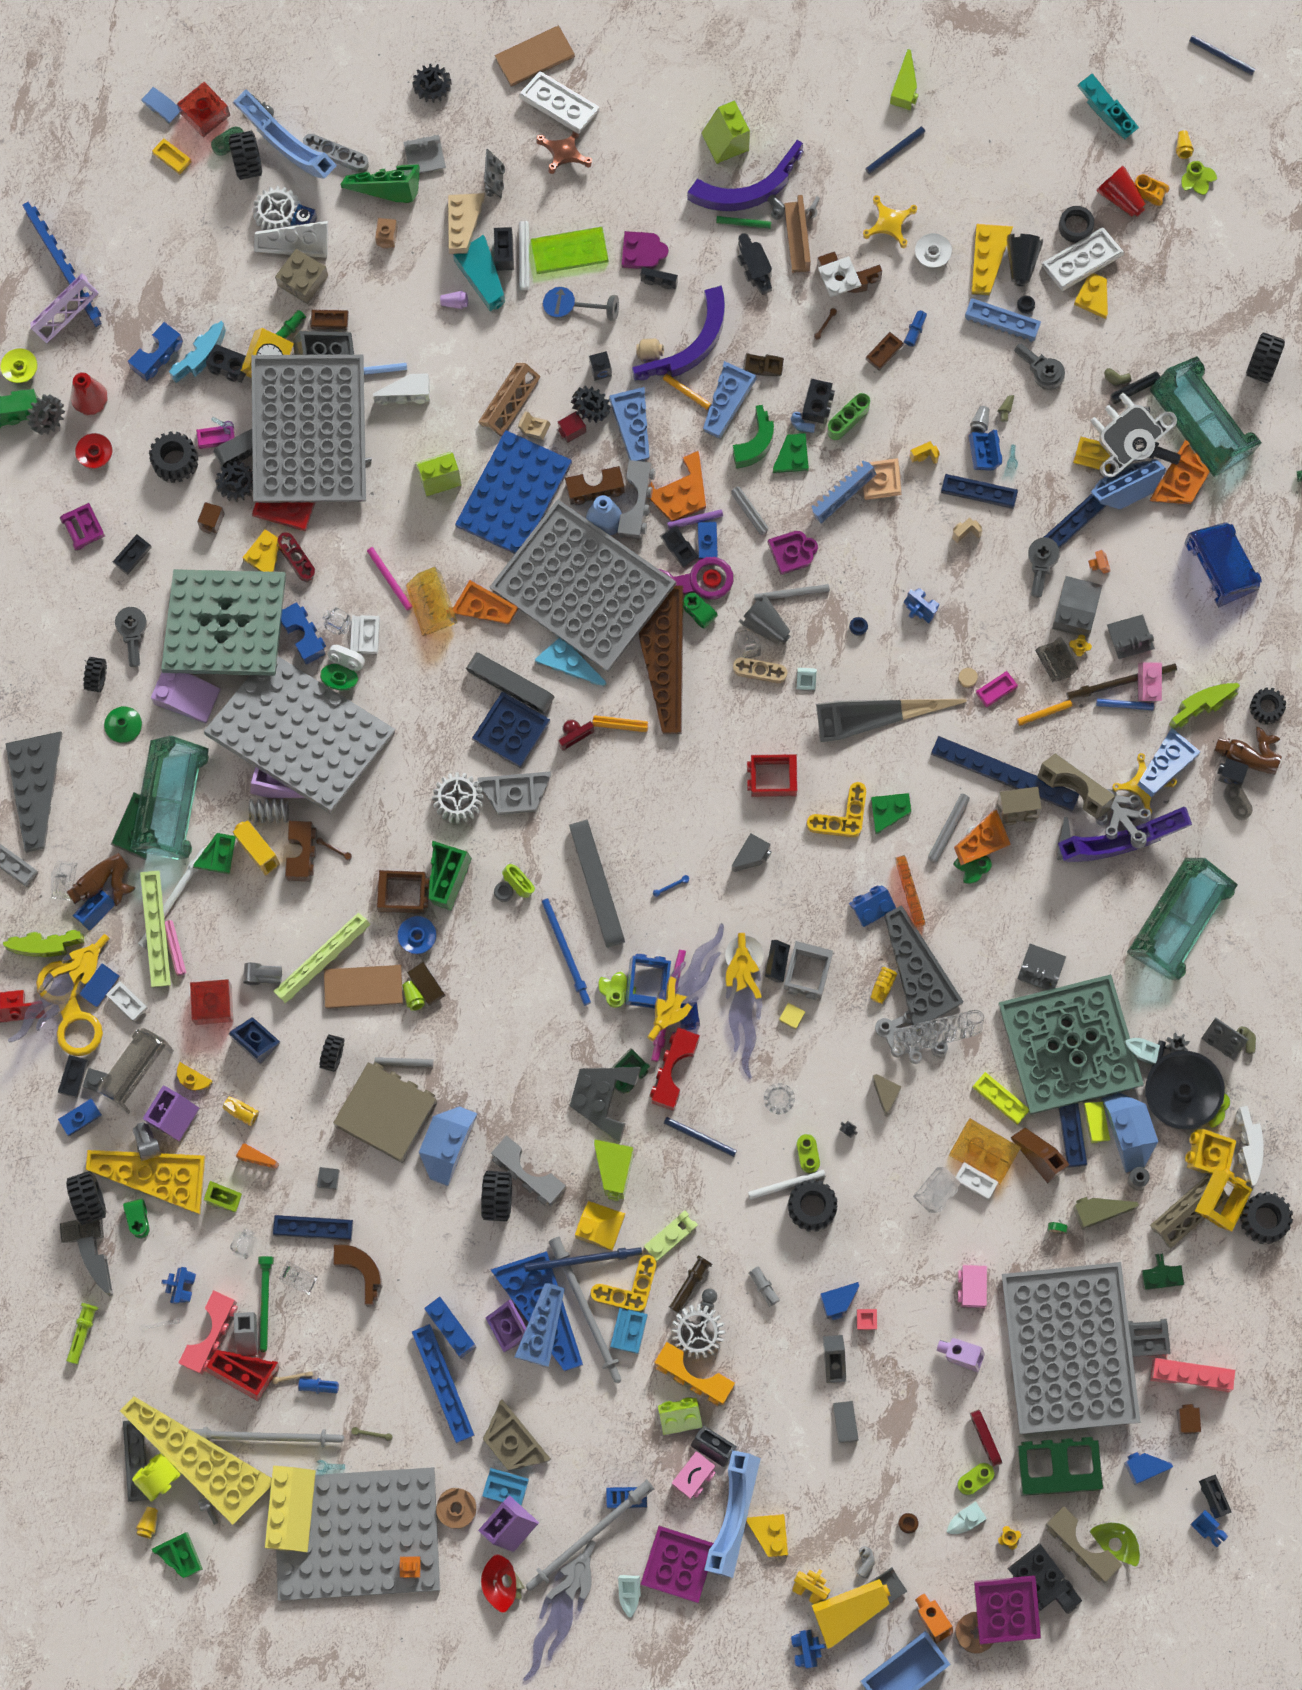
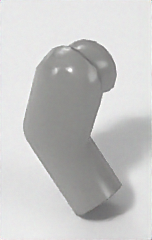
(867, 1561)

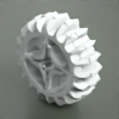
(266, 220)
(456, 781)
(705, 1337)

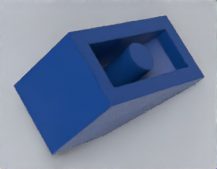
(838, 1300)
(1145, 1466)

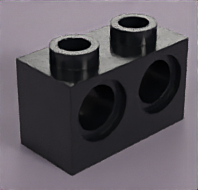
(503, 249)
(230, 360)
(814, 400)

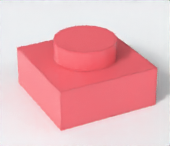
(866, 1319)

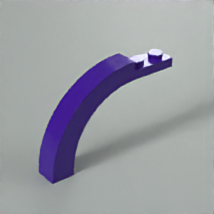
(747, 197)
(698, 349)
(1100, 847)

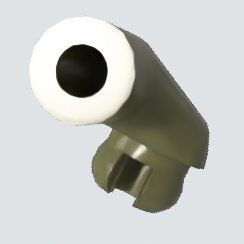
(1116, 379)
(1251, 1043)

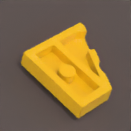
(1094, 296)
(263, 552)
(770, 1533)

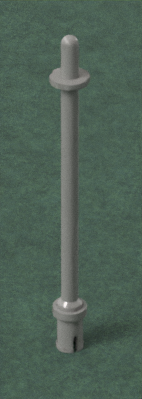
(560, 1253)
(323, 1437)
(633, 1498)

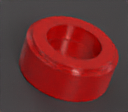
(712, 578)

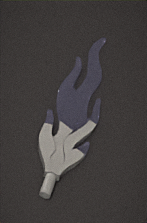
(562, 1605)

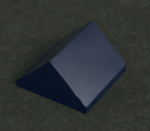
(254, 1039)

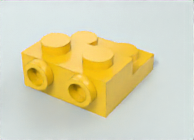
(1209, 1151)

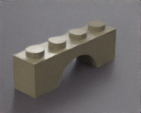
(1059, 772)
(1101, 1564)

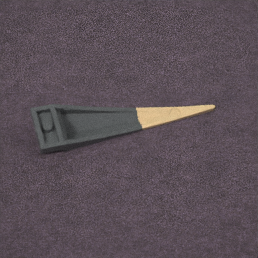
(851, 717)

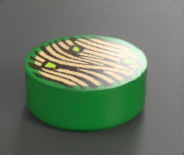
(1058, 1228)

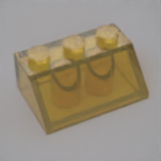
(431, 601)
(984, 1150)

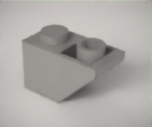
(246, 1333)

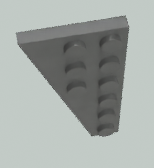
(923, 980)

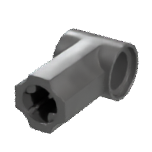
(256, 973)
(146, 1144)

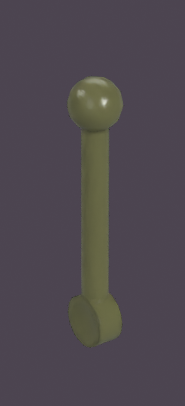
(355, 1431)

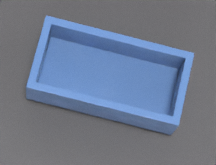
(909, 1667)

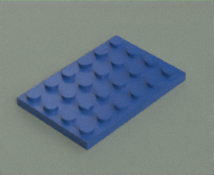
(513, 492)

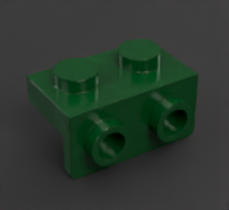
(630, 1059)

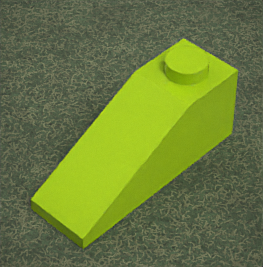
(905, 87)

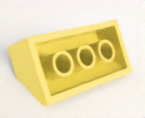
(290, 1509)

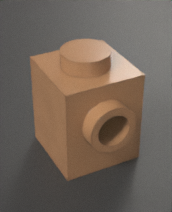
(386, 233)

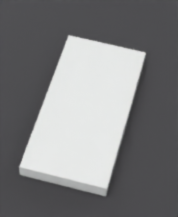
(559, 102)
(1082, 259)

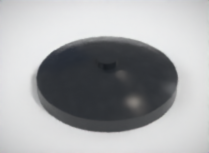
(1184, 1090)

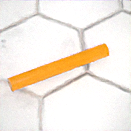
(686, 391)
(1044, 712)

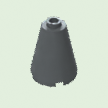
(766, 621)

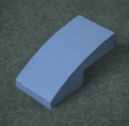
(161, 104)

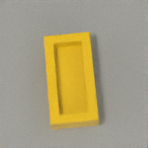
(171, 156)

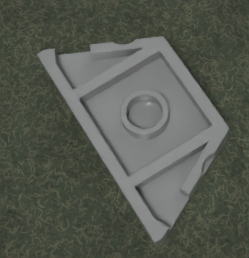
(515, 792)

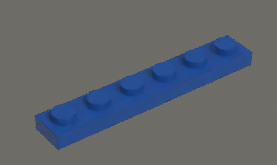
(443, 1383)

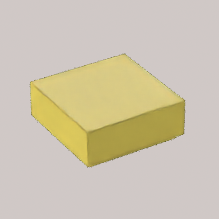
(792, 1016)

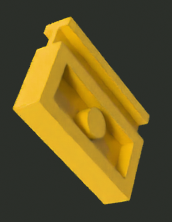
(1091, 454)

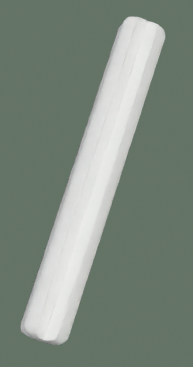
(524, 255)

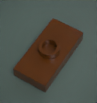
(329, 319)
(884, 351)

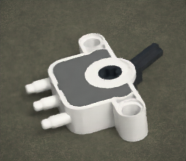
(1129, 427)

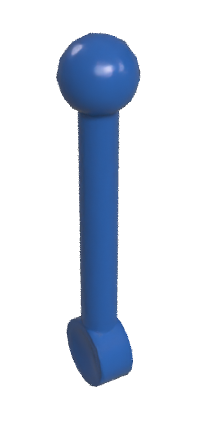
(685, 879)

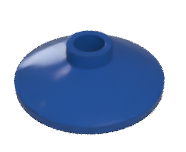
(414, 926)

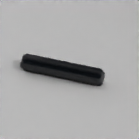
(1135, 387)

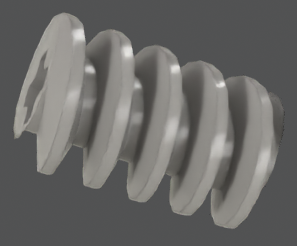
(268, 811)

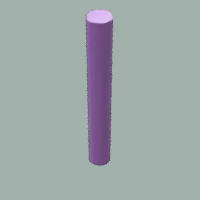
(695, 519)

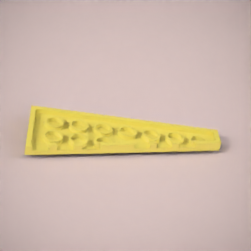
(220, 1476)

